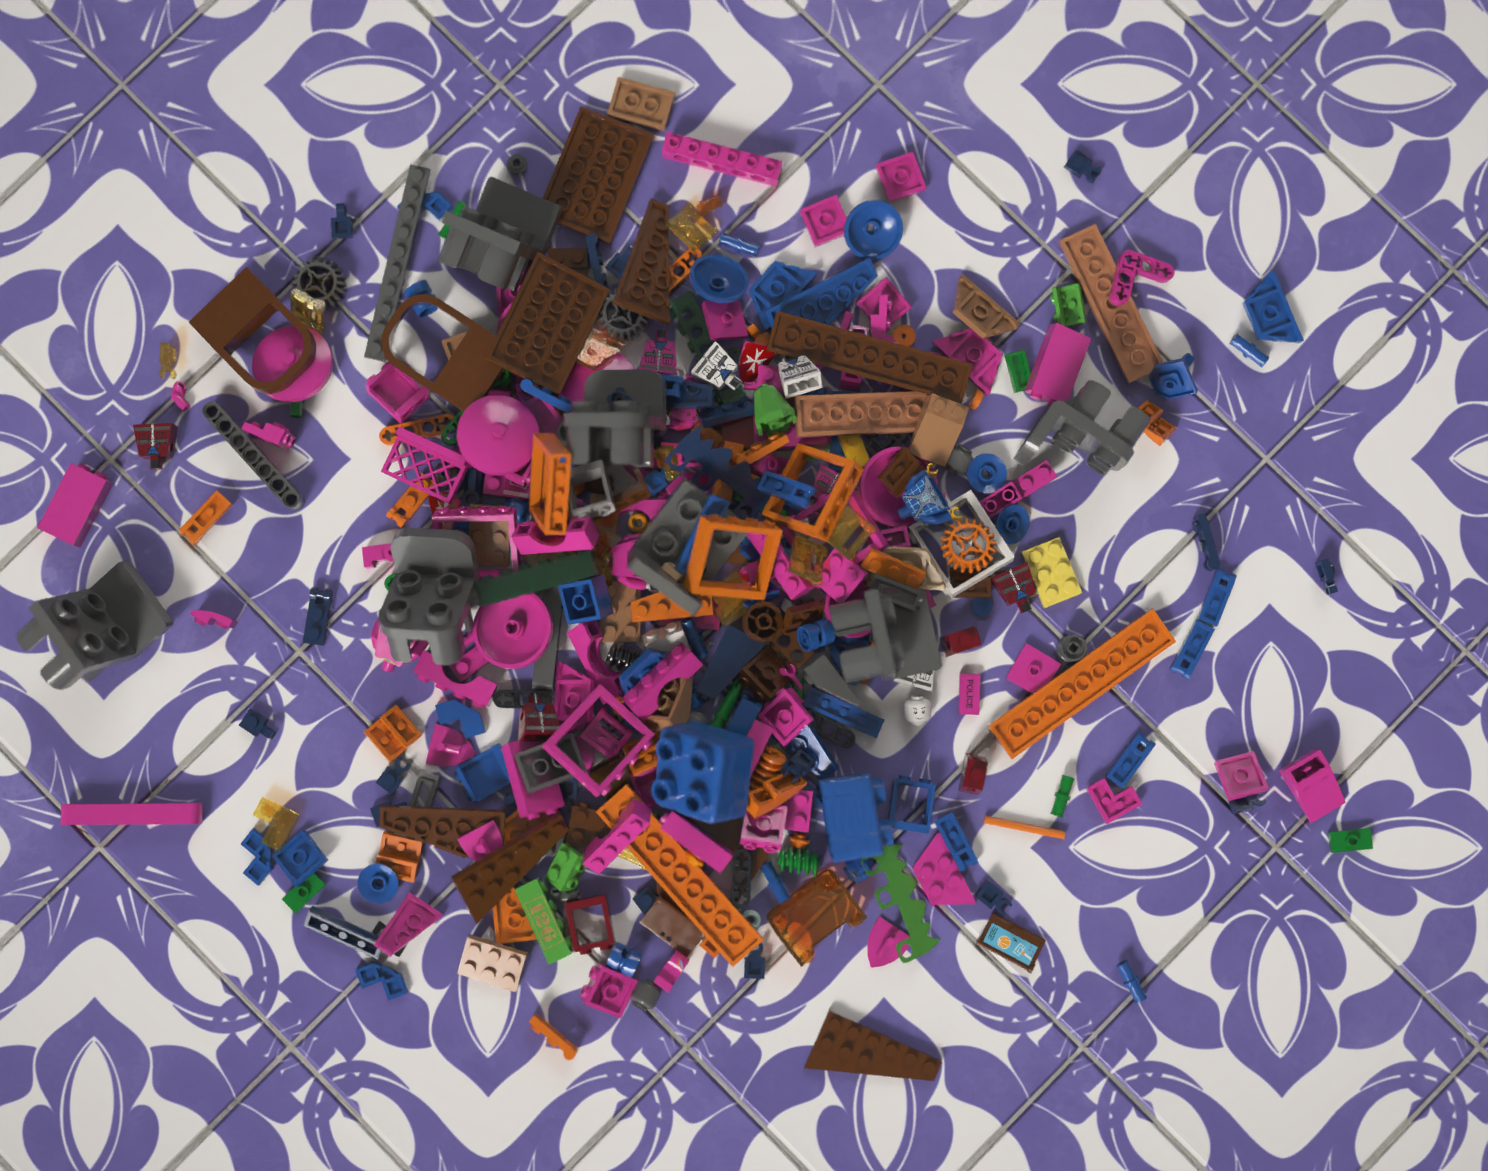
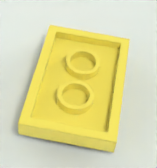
(1051, 572)

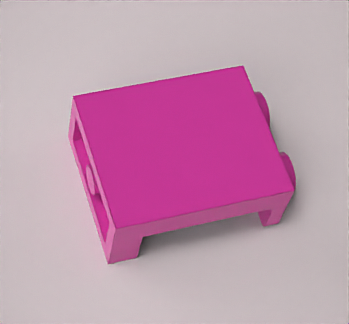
(396, 392)

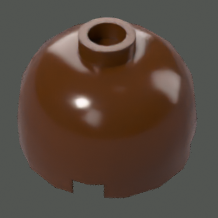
(762, 622)

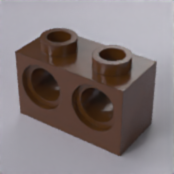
(788, 650)

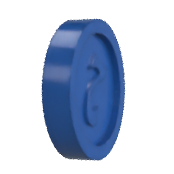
(981, 606)

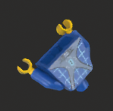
(925, 500)

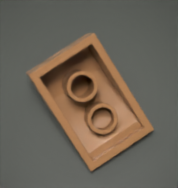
(937, 429)
(673, 705)

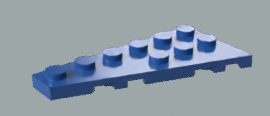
(829, 297)

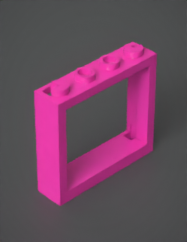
(857, 504)
(483, 513)
(619, 771)

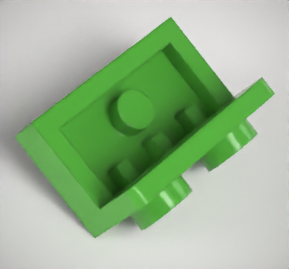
(1068, 305)
(566, 868)

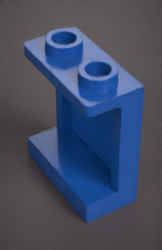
(483, 774)

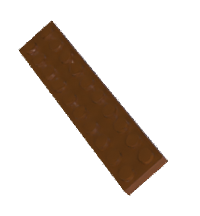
(869, 357)

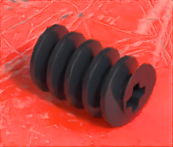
(621, 657)

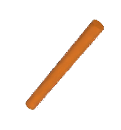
(1024, 827)

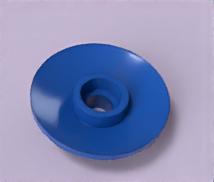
(996, 473)
(1012, 523)
(375, 892)

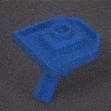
(1173, 378)

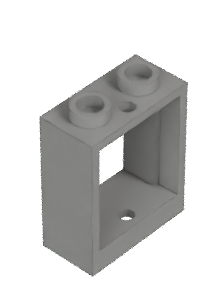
(585, 474)

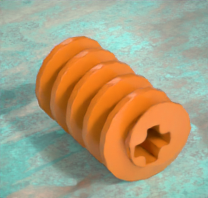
(768, 767)

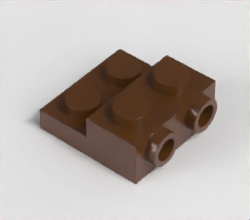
(764, 675)
(585, 826)

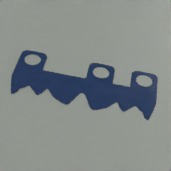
(716, 465)

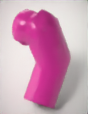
(178, 395)

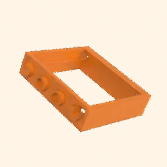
(549, 483)
(836, 502)
(700, 550)

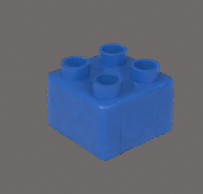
(703, 771)
(852, 816)

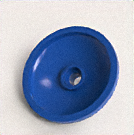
(883, 236)
(718, 278)

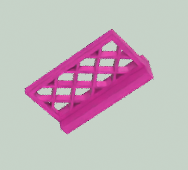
(437, 452)

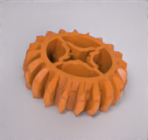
(962, 541)

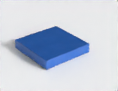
(300, 858)

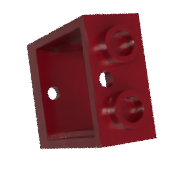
(587, 902)

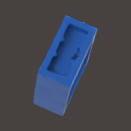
(909, 826)

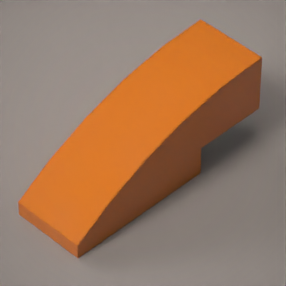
(773, 793)

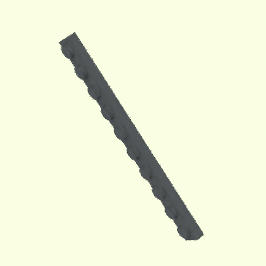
(398, 258)

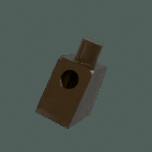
(603, 769)

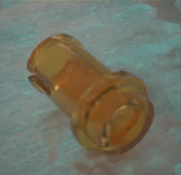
(709, 205)

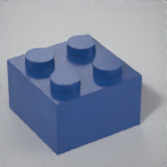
(586, 600)

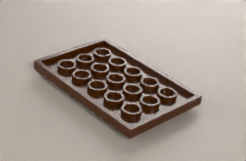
(597, 173)
(547, 323)

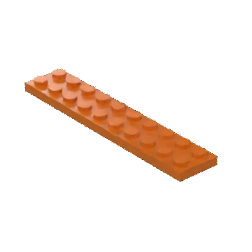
(1081, 683)
(686, 884)

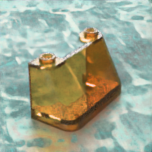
(814, 914)

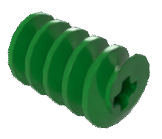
(799, 861)

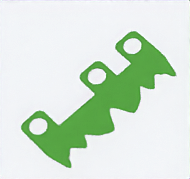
(912, 910)

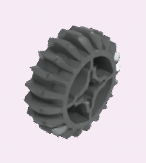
(325, 279)
(632, 328)

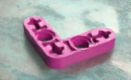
(1136, 268)

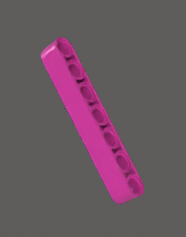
(131, 814)

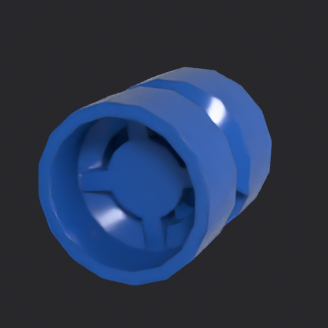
(418, 288)
(815, 635)
(624, 959)

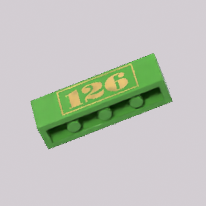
(544, 920)

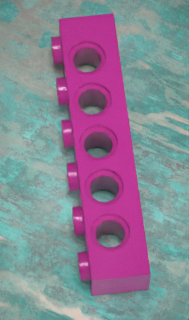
(722, 159)

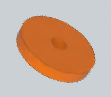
(904, 330)

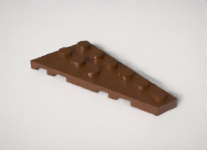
(438, 824)
(498, 872)
(854, 1048)

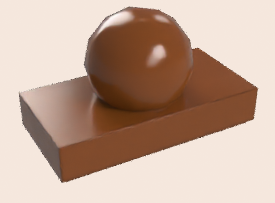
(709, 433)

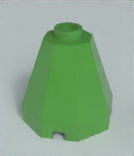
(772, 410)

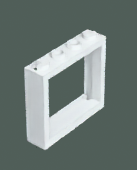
(980, 515)

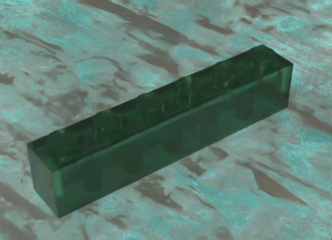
(537, 578)

